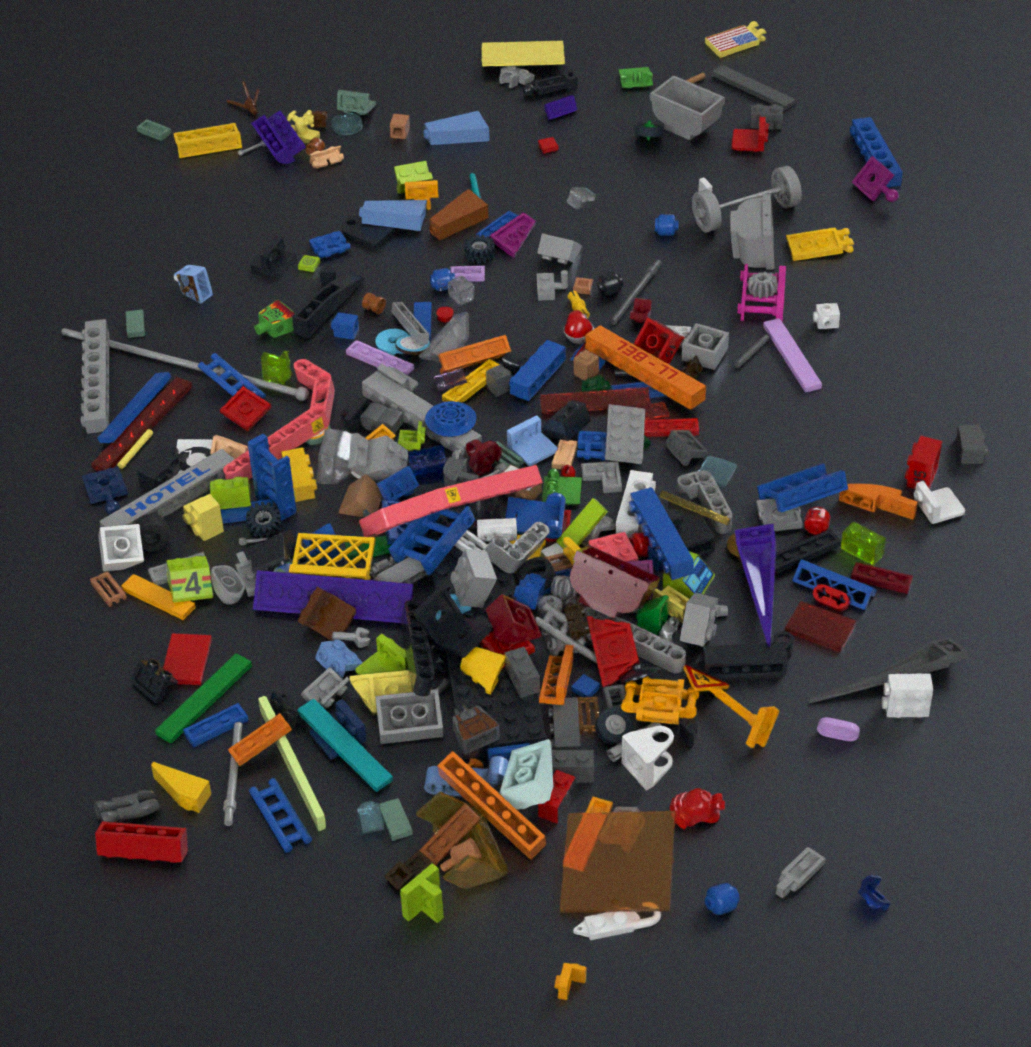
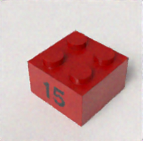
(658, 340)
(923, 462)

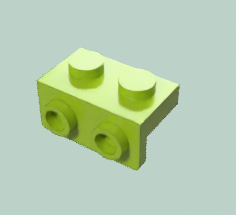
(412, 439)

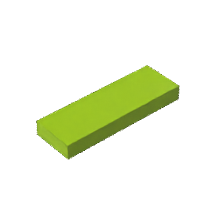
(584, 523)

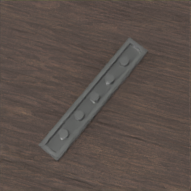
(753, 87)

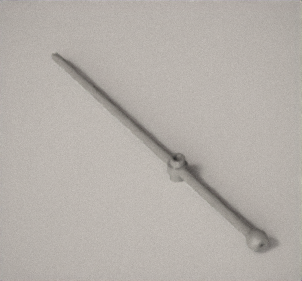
(301, 393)

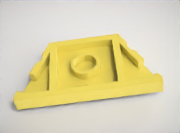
(380, 684)

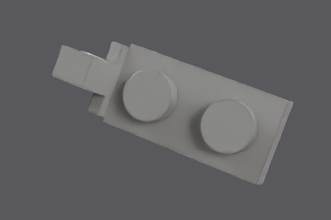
(244, 569)
(799, 872)

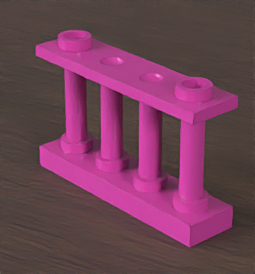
(777, 299)

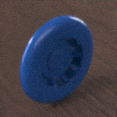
(450, 419)

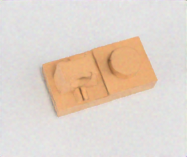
(231, 447)

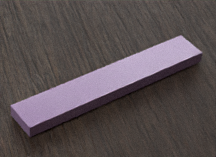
(792, 355)

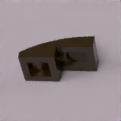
(403, 873)

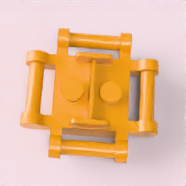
(660, 700)

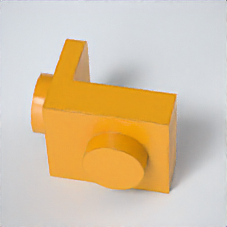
(569, 973)

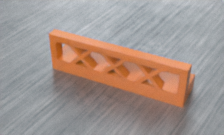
(474, 354)
(560, 680)

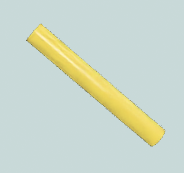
(136, 447)

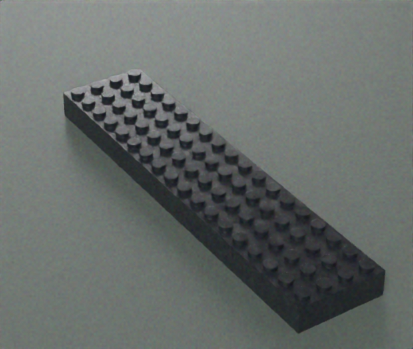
(517, 717)

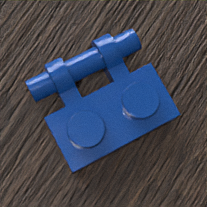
(329, 244)
(591, 440)

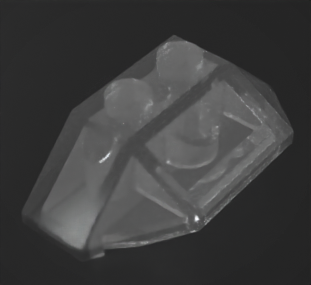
(450, 337)
(333, 456)

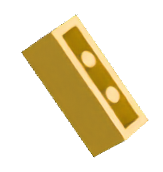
(301, 474)

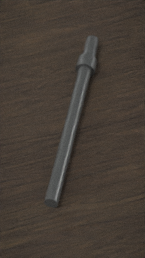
(649, 273)

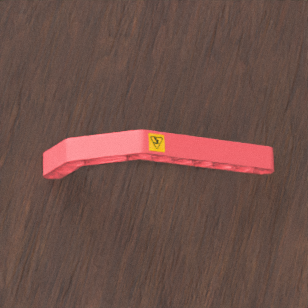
(300, 428)
(448, 498)

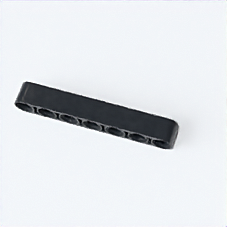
(417, 651)

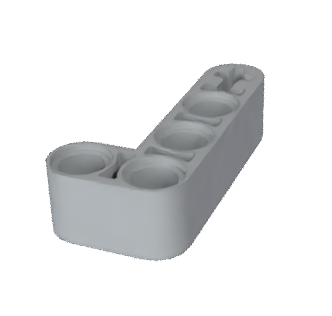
(702, 485)
(512, 556)

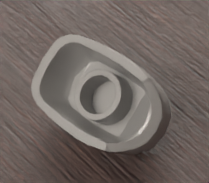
(227, 584)

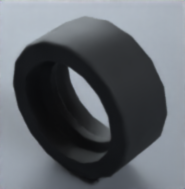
(535, 565)

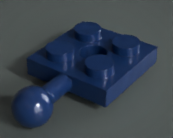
(97, 493)

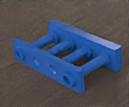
(272, 480)
(803, 487)
(415, 533)

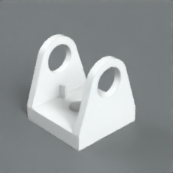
(641, 752)

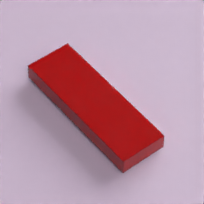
(663, 427)

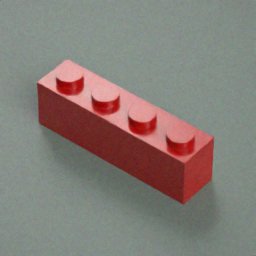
(141, 841)

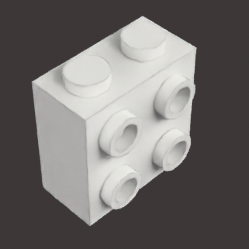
(907, 695)

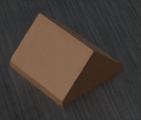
(360, 496)

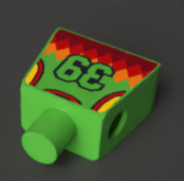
(275, 320)

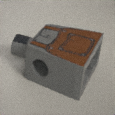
(474, 728)

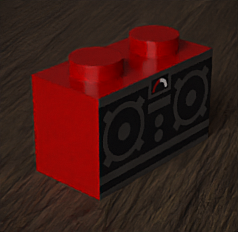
(562, 793)

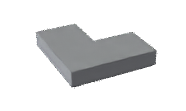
(604, 471)

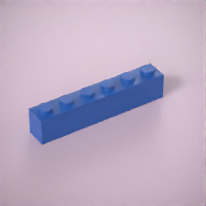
(661, 533)

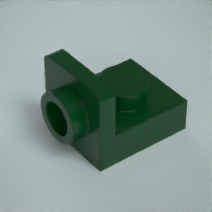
(595, 384)

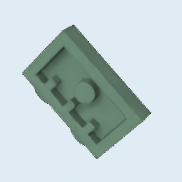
(354, 102)

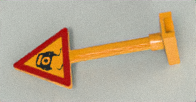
(761, 723)

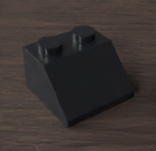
(567, 421)

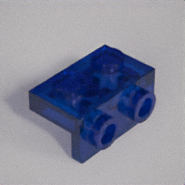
(427, 460)

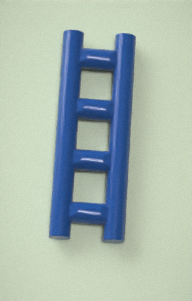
(230, 371)
(276, 826)

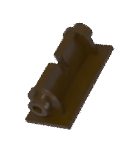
(692, 368)
(575, 613)

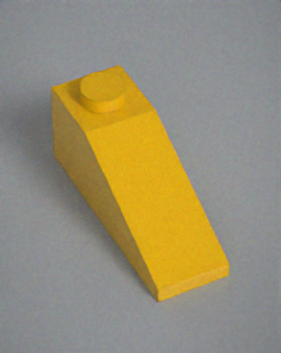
(184, 788)

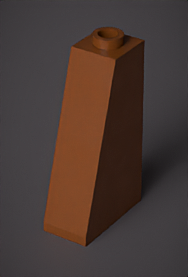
(458, 215)

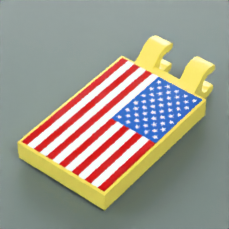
(735, 39)

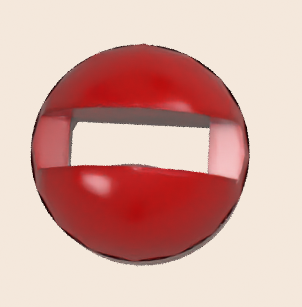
(570, 471)

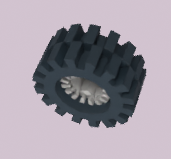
(479, 249)
(260, 512)

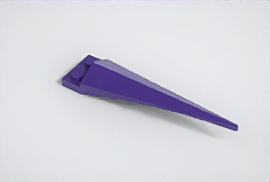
(758, 557)

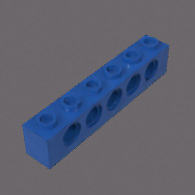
(873, 144)

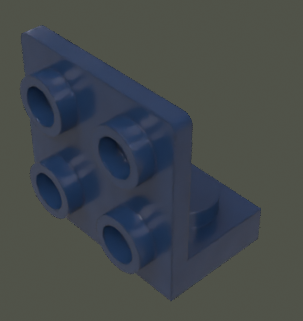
(349, 722)

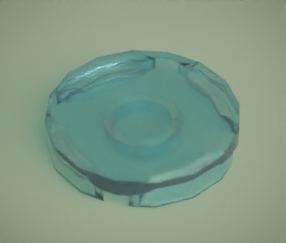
(346, 124)

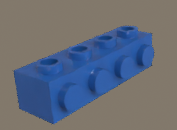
(537, 370)

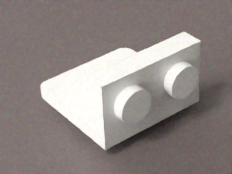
(938, 504)

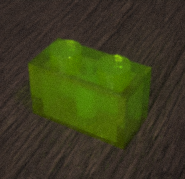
(863, 543)

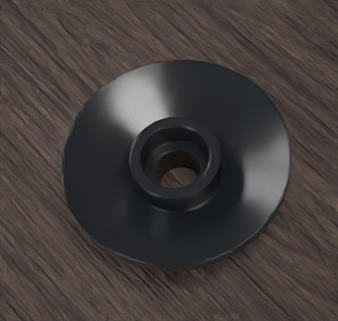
(640, 671)

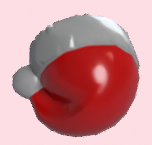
(577, 327)

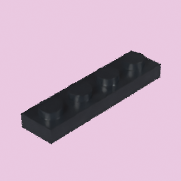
(806, 550)

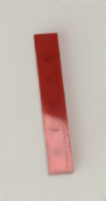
(596, 399)

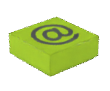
(309, 263)

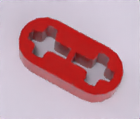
(833, 593)

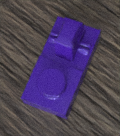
(560, 107)

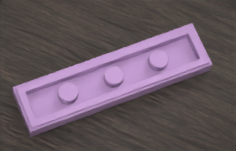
(376, 357)

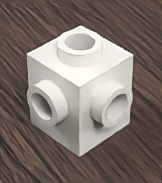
(826, 316)

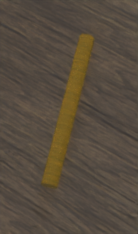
(694, 507)

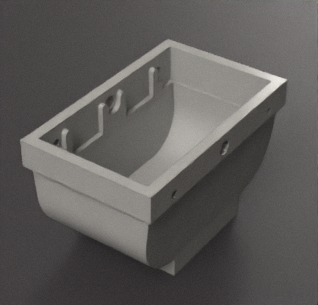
(685, 107)
(753, 233)

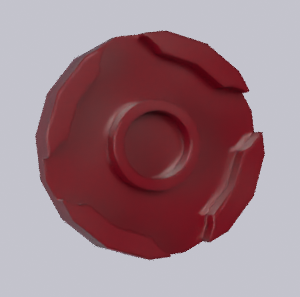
(483, 455)

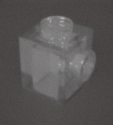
(461, 290)

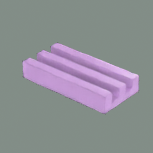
(470, 273)

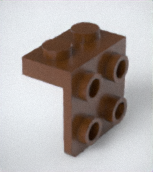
(326, 613)

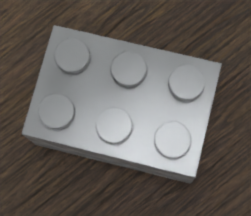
(408, 717)

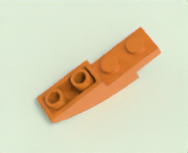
(878, 496)

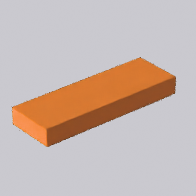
(259, 739)

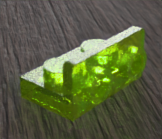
(276, 368)

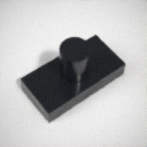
(352, 416)

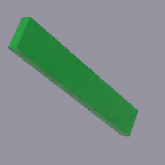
(203, 698)

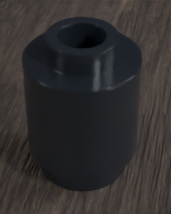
(513, 361)

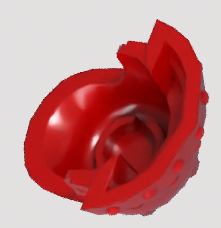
(696, 807)

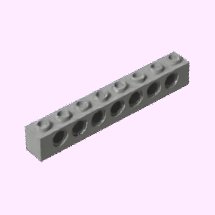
(95, 376)

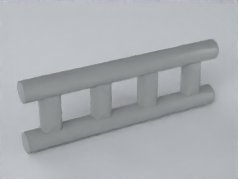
(561, 634)

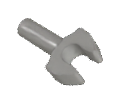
(359, 637)

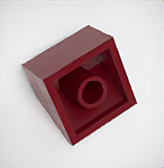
(512, 621)

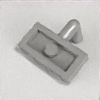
(547, 287)

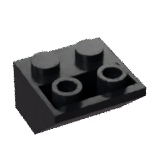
(273, 551)

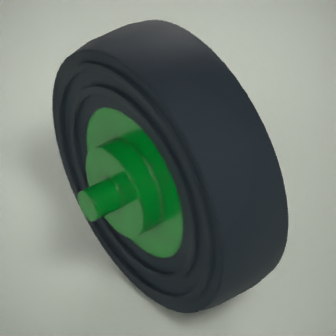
(649, 130)

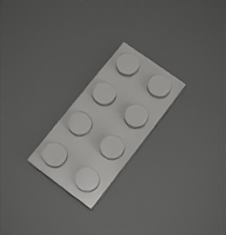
(625, 434)

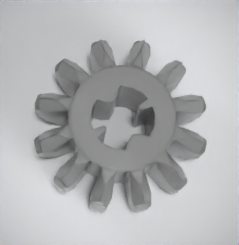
(762, 285)
(562, 587)

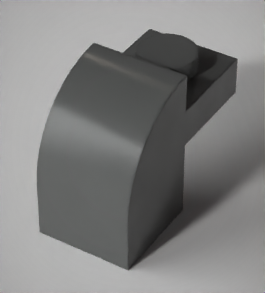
(456, 472)

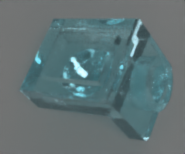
(370, 817)

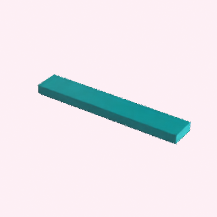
(345, 745)

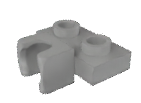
(513, 75)

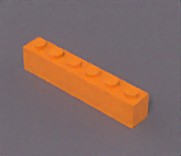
(492, 805)

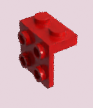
(751, 139)

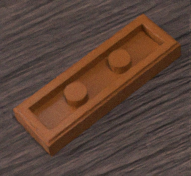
(450, 834)

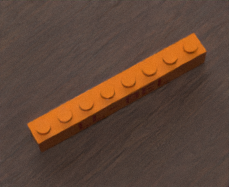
(645, 367)

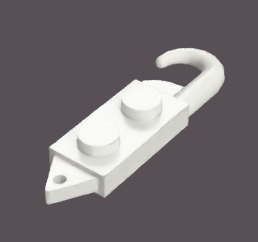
(613, 924)

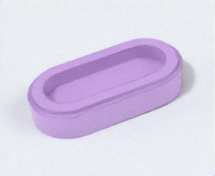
(838, 729)

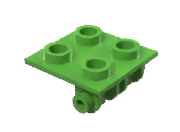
(636, 77)
(567, 486)

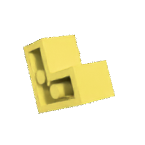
(204, 517)

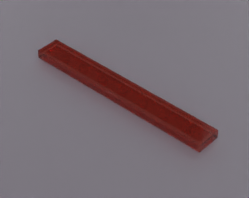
(141, 423)

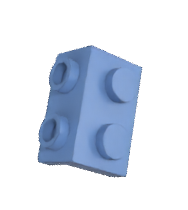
(337, 657)

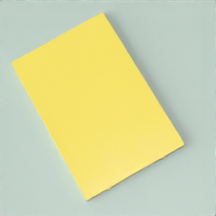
(523, 53)

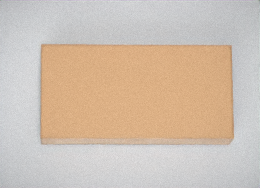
(564, 454)

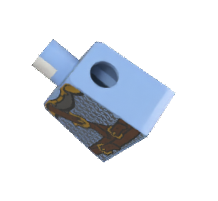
(194, 282)

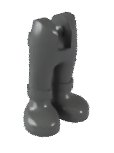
(126, 807)

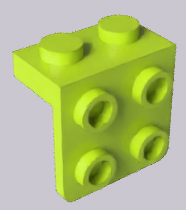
(387, 658)

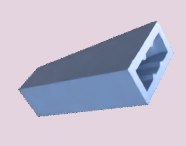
(457, 129)
(394, 213)

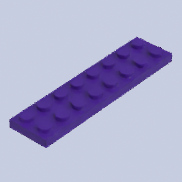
(292, 592)

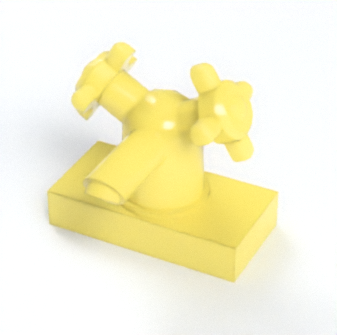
(301, 127)

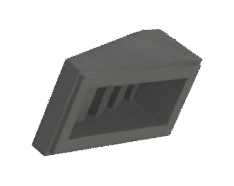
(612, 691)

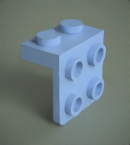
(529, 442)

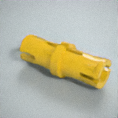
(578, 303)

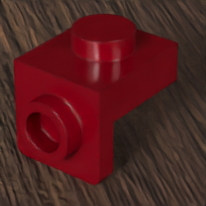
(641, 310)

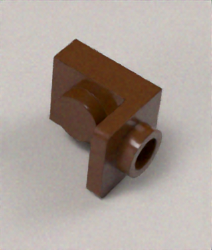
(320, 119)

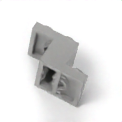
(376, 457)

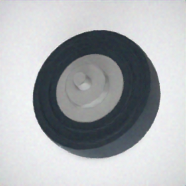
(612, 725)

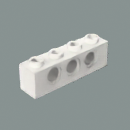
(626, 519)

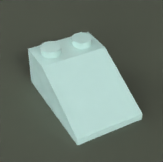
(529, 776)

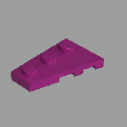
(513, 234)

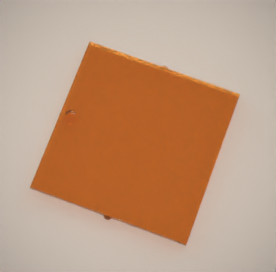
(618, 862)

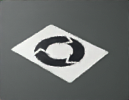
(196, 449)

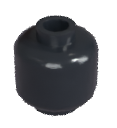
(610, 283)

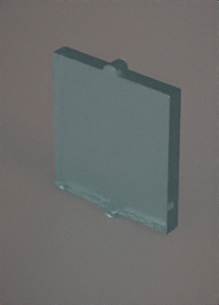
(719, 468)

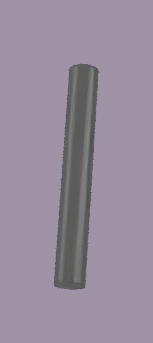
(751, 351)

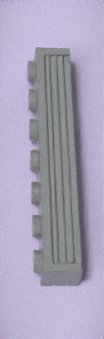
(410, 323)

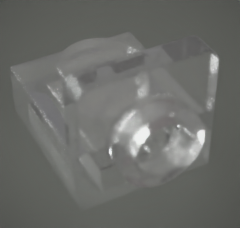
(579, 195)

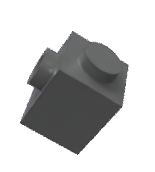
(498, 380)

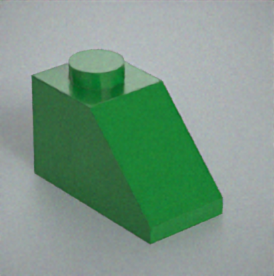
(653, 614)

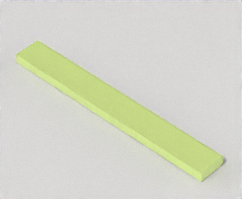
(295, 769)

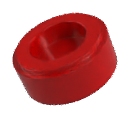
(444, 314)

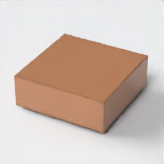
(583, 285)

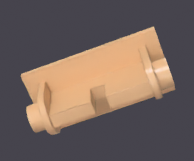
(319, 158)

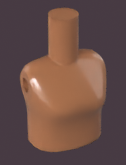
(459, 851)

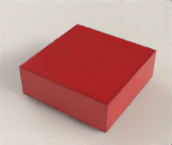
(548, 145)

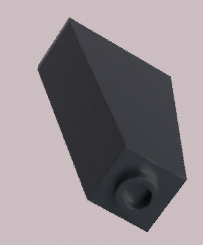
(694, 529)

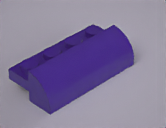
(279, 137)

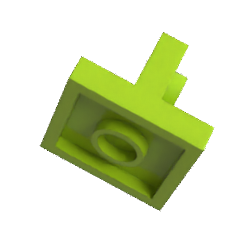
(411, 173)
(423, 895)

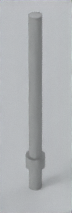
(229, 805)

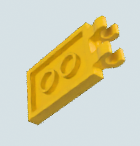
(819, 243)

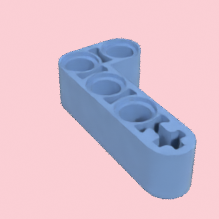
(493, 776)

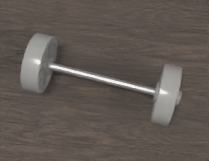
(784, 186)

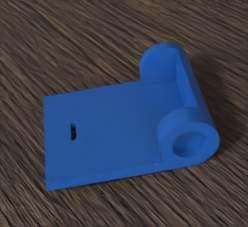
(531, 511)

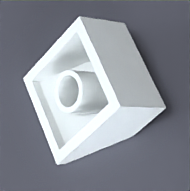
(120, 547)

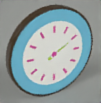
(409, 346)

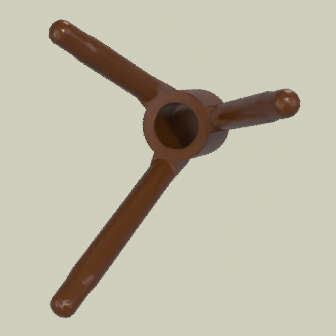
(250, 104)

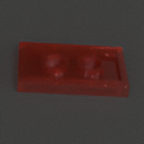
(820, 626)

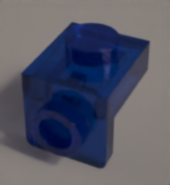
(868, 891)

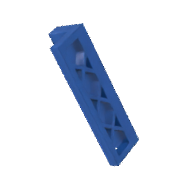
(822, 572)

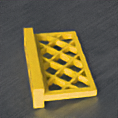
(205, 141)
(328, 569)

